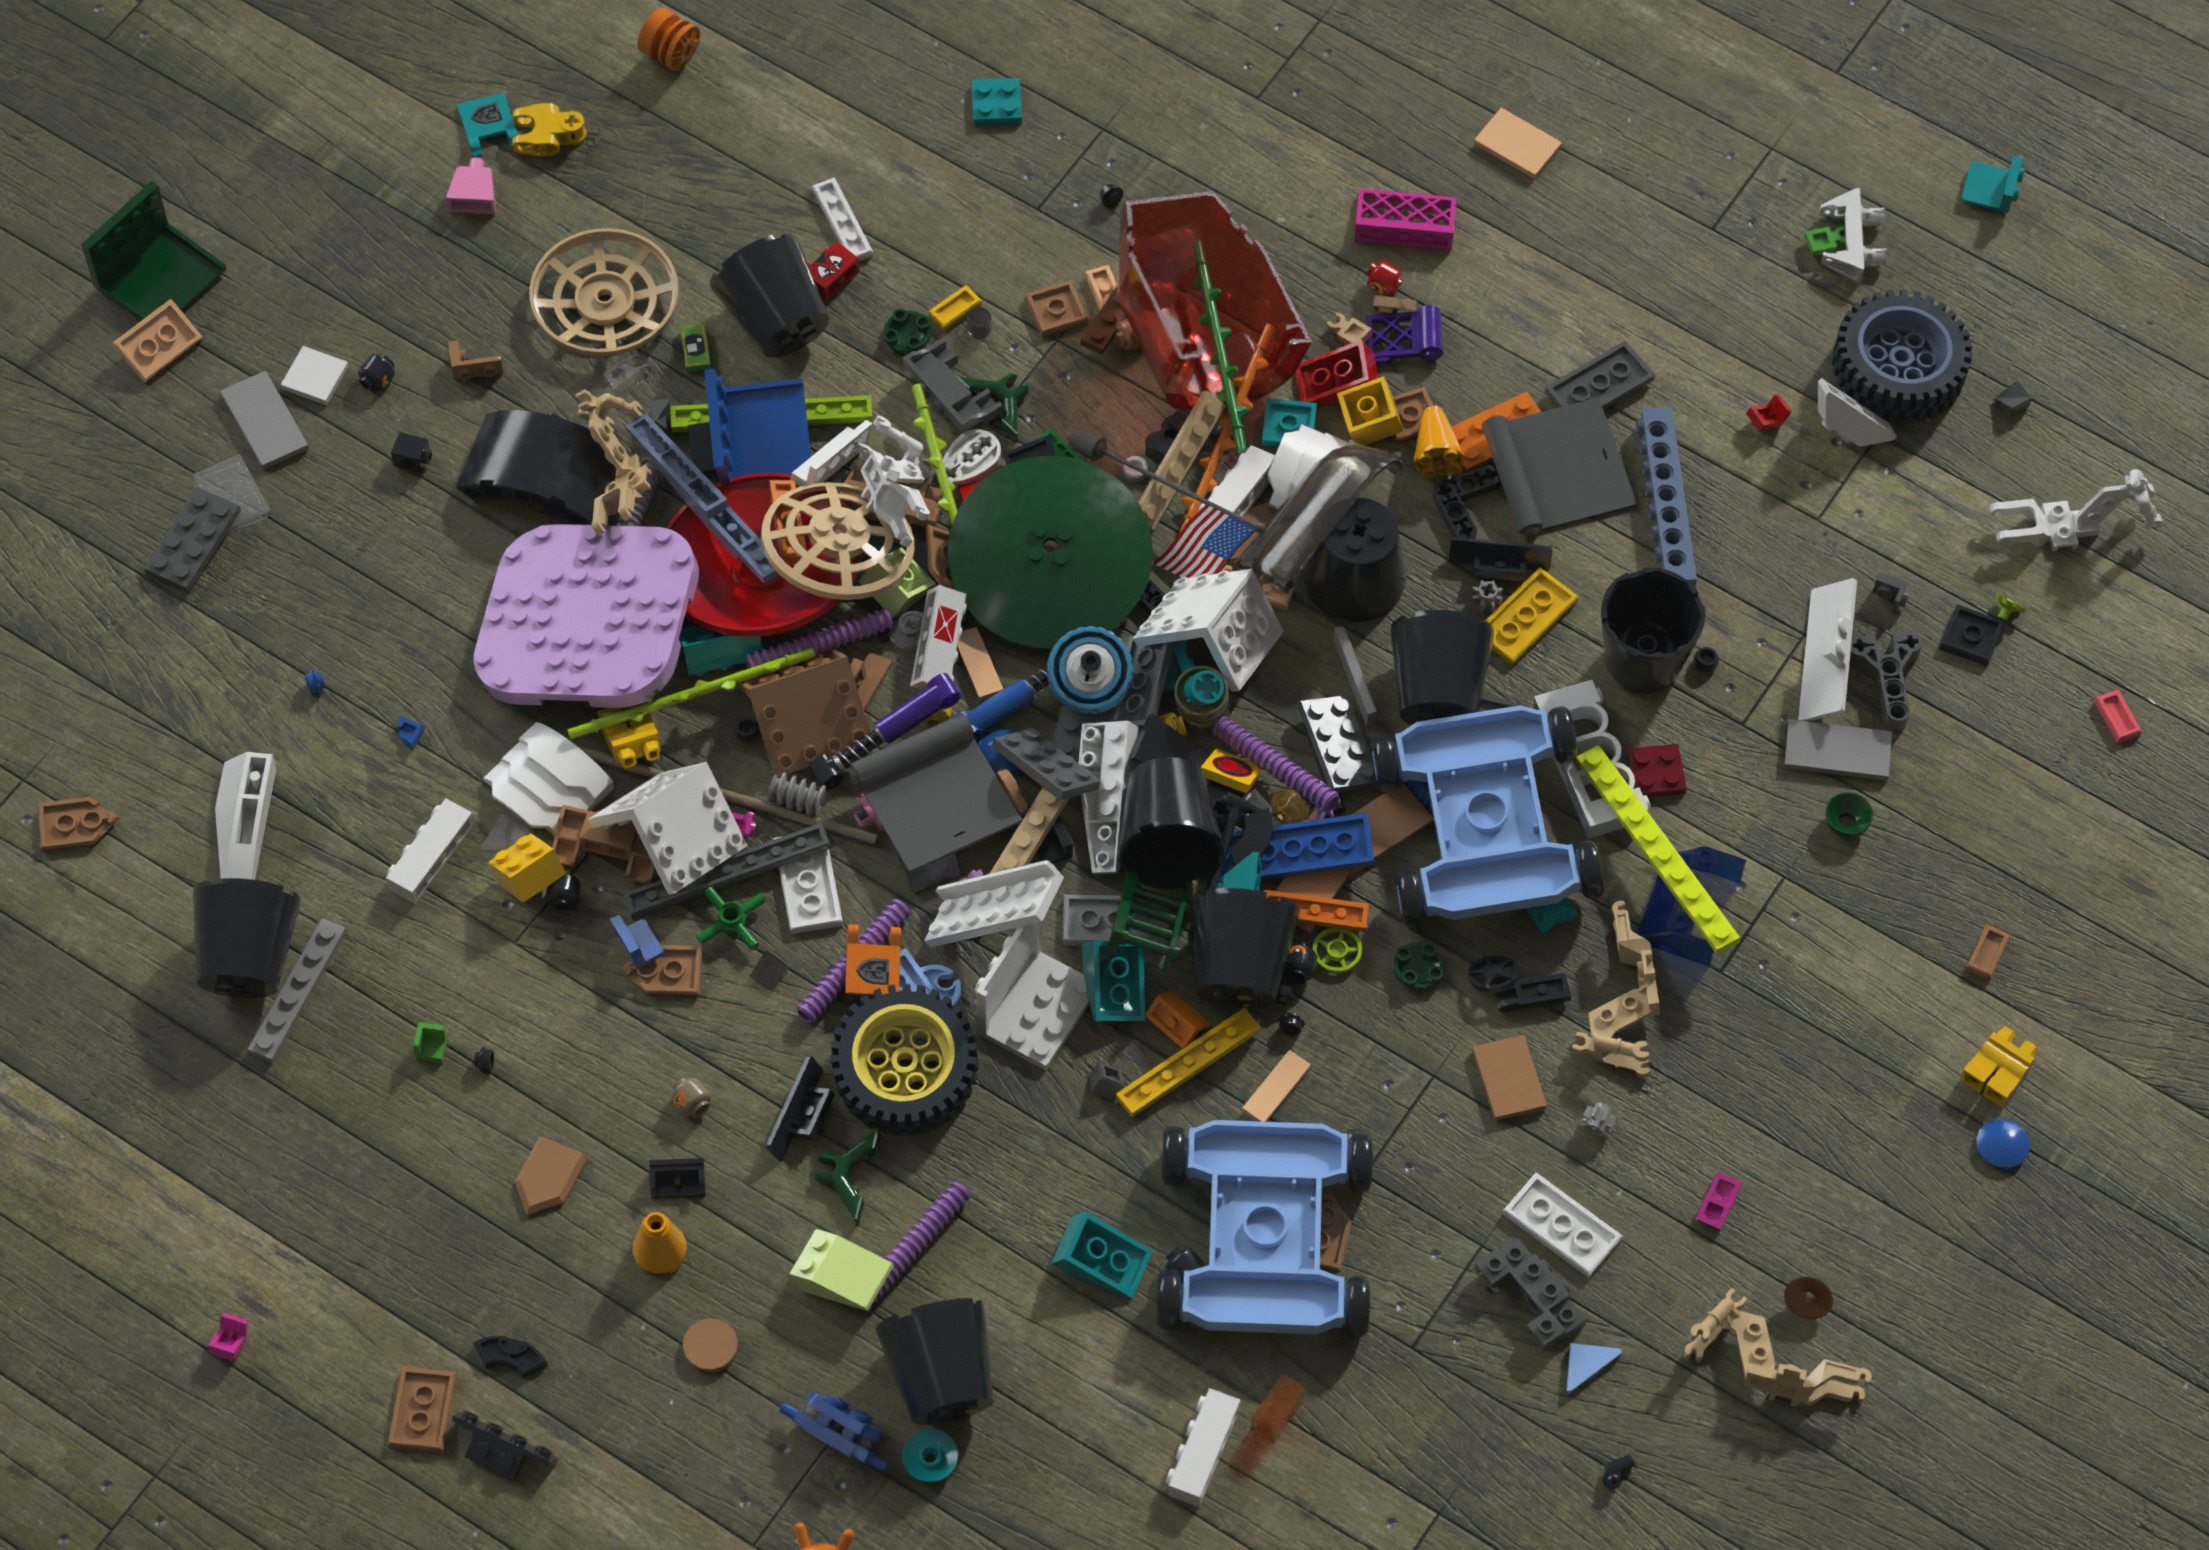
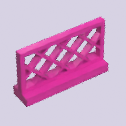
(1405, 231)

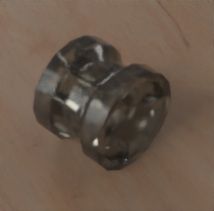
(977, 317)

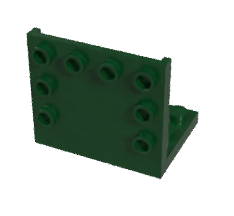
(146, 260)

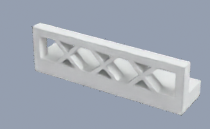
(832, 455)

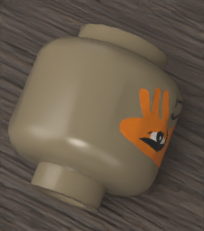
(691, 1097)

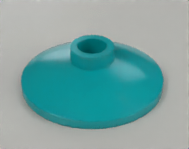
(930, 1443)

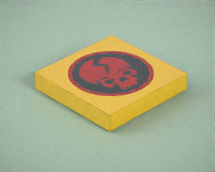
(1231, 770)

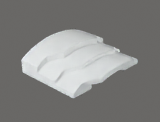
(1295, 458)
(545, 775)

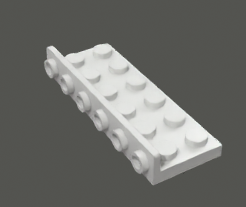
(994, 902)

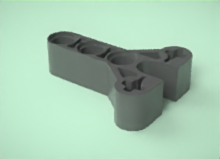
(1904, 650)

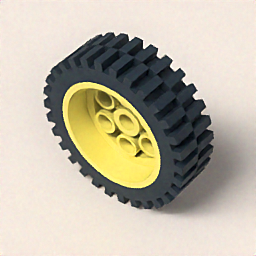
(909, 1017)

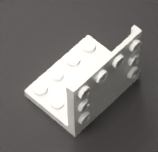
(1226, 612)
(679, 822)
(1029, 999)

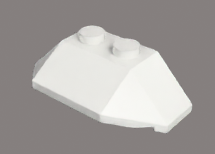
(1850, 418)

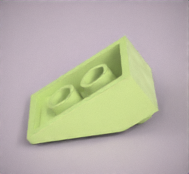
(840, 1270)

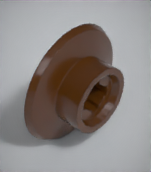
(1805, 1306)

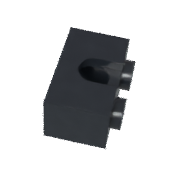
(1158, 442)

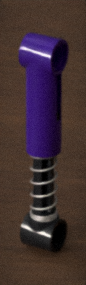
(938, 694)

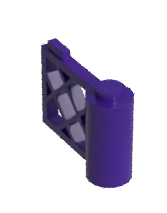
(1425, 337)

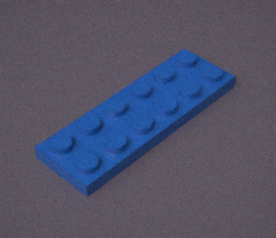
(1313, 847)

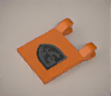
(872, 965)

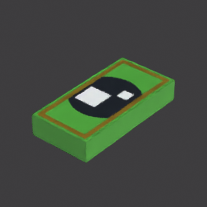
(695, 347)

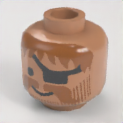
(1126, 335)

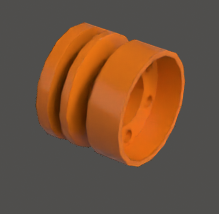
(668, 39)

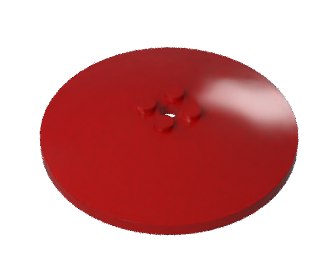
(728, 592)

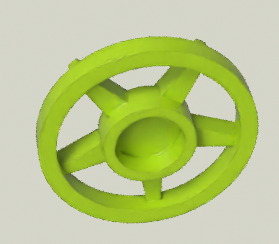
(1338, 950)

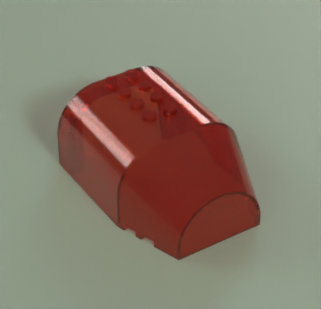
(1166, 309)

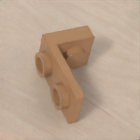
(468, 369)

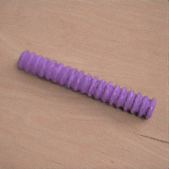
(826, 638)
(1275, 764)
(836, 978)
(923, 1233)

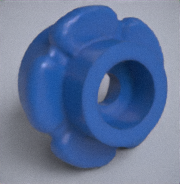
(314, 682)

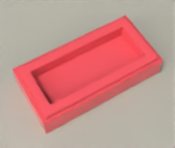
(2118, 716)

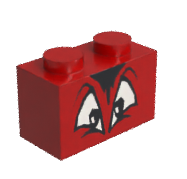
(833, 269)

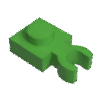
(1824, 240)

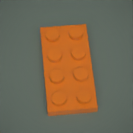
(1471, 435)

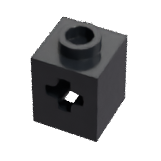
(411, 452)

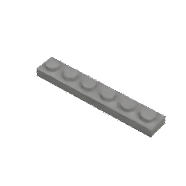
(297, 990)

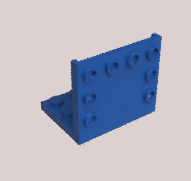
(757, 427)

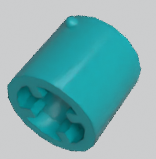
(1203, 688)

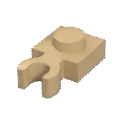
(1387, 304)
(1349, 331)

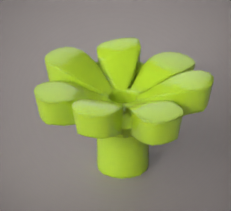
(2008, 606)

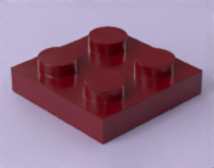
(1657, 770)

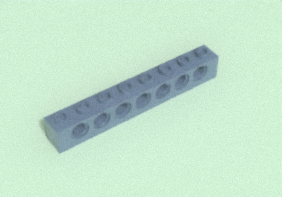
(1661, 423)

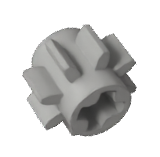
(1487, 596)
(1599, 1119)

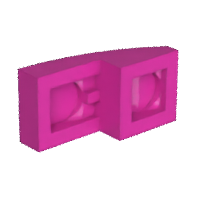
(1719, 1201)

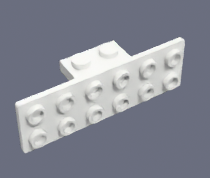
(1827, 650)

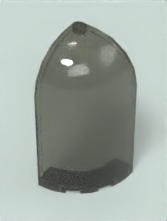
(1313, 512)

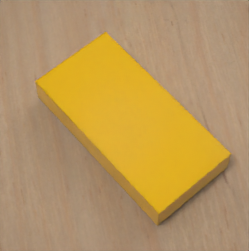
(954, 308)

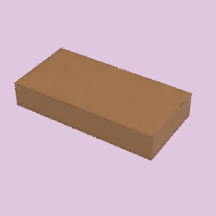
(1988, 952)

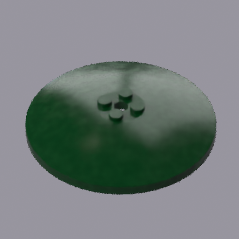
(1038, 594)

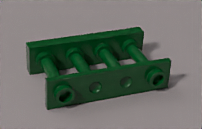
(1125, 920)

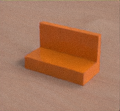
(1176, 1018)

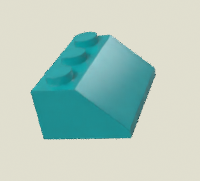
(710, 650)

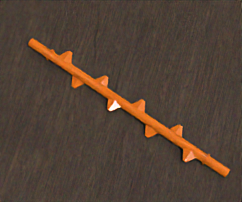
(1224, 442)

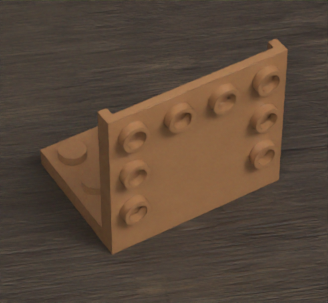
(807, 710)

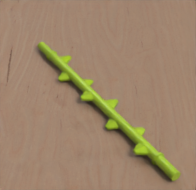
(935, 445)
(701, 688)

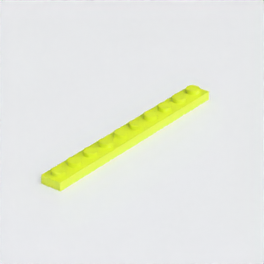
(1658, 849)

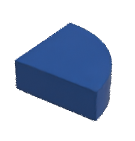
(410, 732)

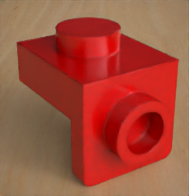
(1769, 415)

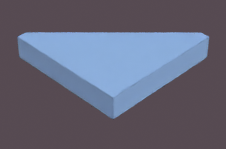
(1586, 1362)

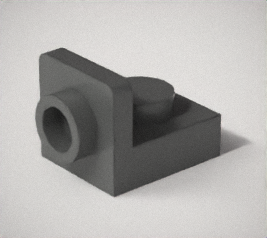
(1892, 588)

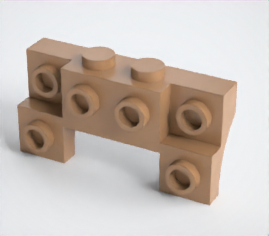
(929, 494)
(620, 842)

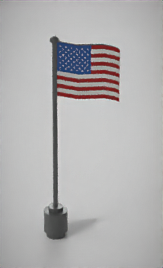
(1204, 541)

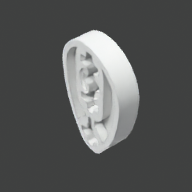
(963, 448)

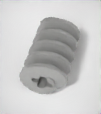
(796, 795)

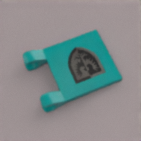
(486, 119)

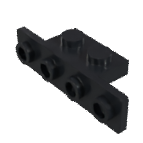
(1500, 559)
(802, 1111)
(499, 1450)

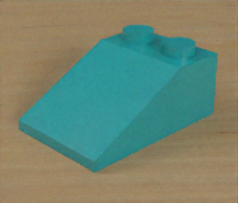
(1114, 981)
(1101, 1255)

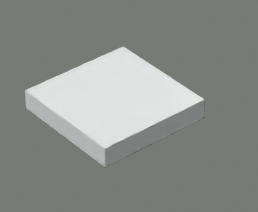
(314, 375)

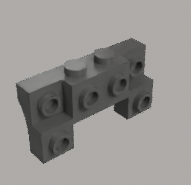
(945, 390)
(1537, 1288)

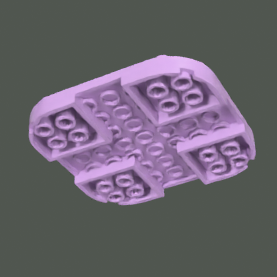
(586, 615)

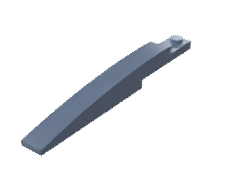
(701, 496)

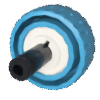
(1090, 670)

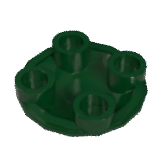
(907, 331)
(1418, 965)

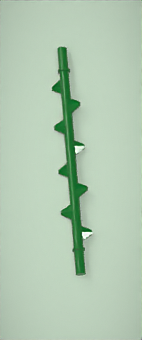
(1219, 335)

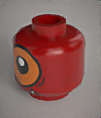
(1384, 278)

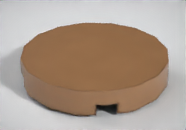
(1011, 788)
(710, 1345)

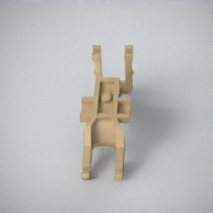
(630, 473)
(1626, 1008)
(1759, 1360)

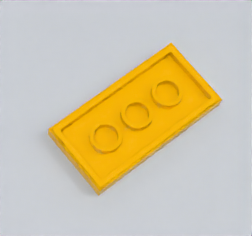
(1529, 615)

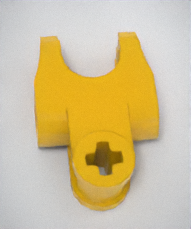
(549, 130)

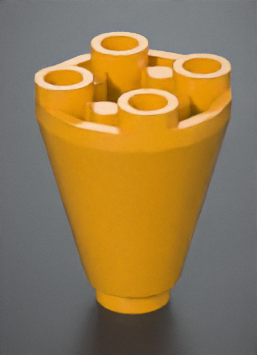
(1437, 446)
(659, 1245)

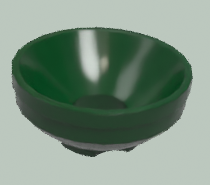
(1849, 805)

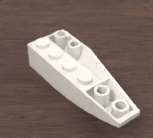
(243, 812)

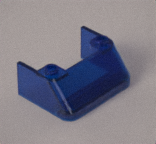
(1672, 929)

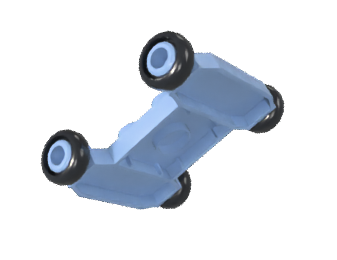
(1487, 813)
(1265, 1228)

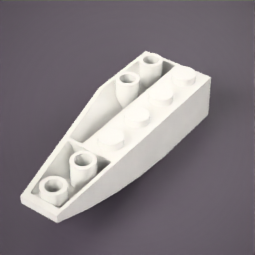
(1106, 754)

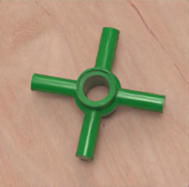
(731, 927)

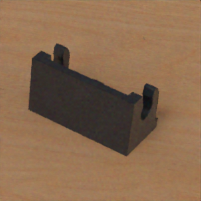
(677, 1178)

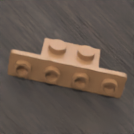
(869, 675)

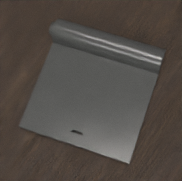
(1557, 466)
(934, 793)

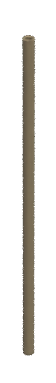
(748, 801)

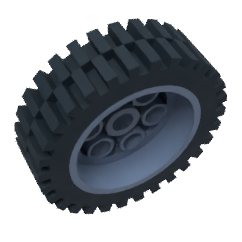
(1902, 355)

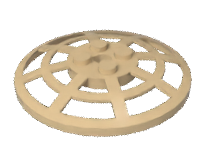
(604, 283)
(834, 545)

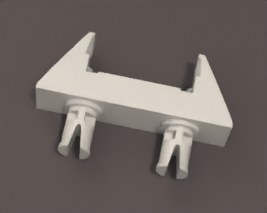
(1851, 262)

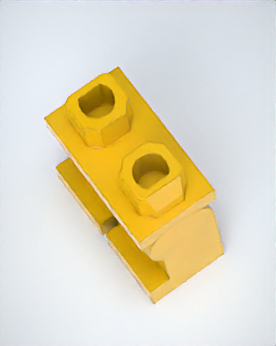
(632, 741)
(2005, 1058)

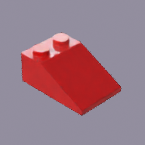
(1335, 372)

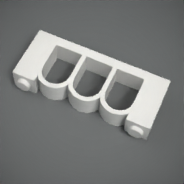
(1585, 703)

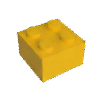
(1370, 411)
(526, 867)

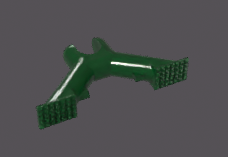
(1007, 396)
(843, 1163)

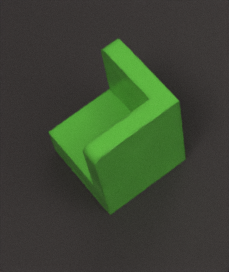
(430, 1042)

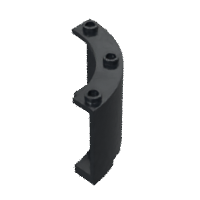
(537, 461)

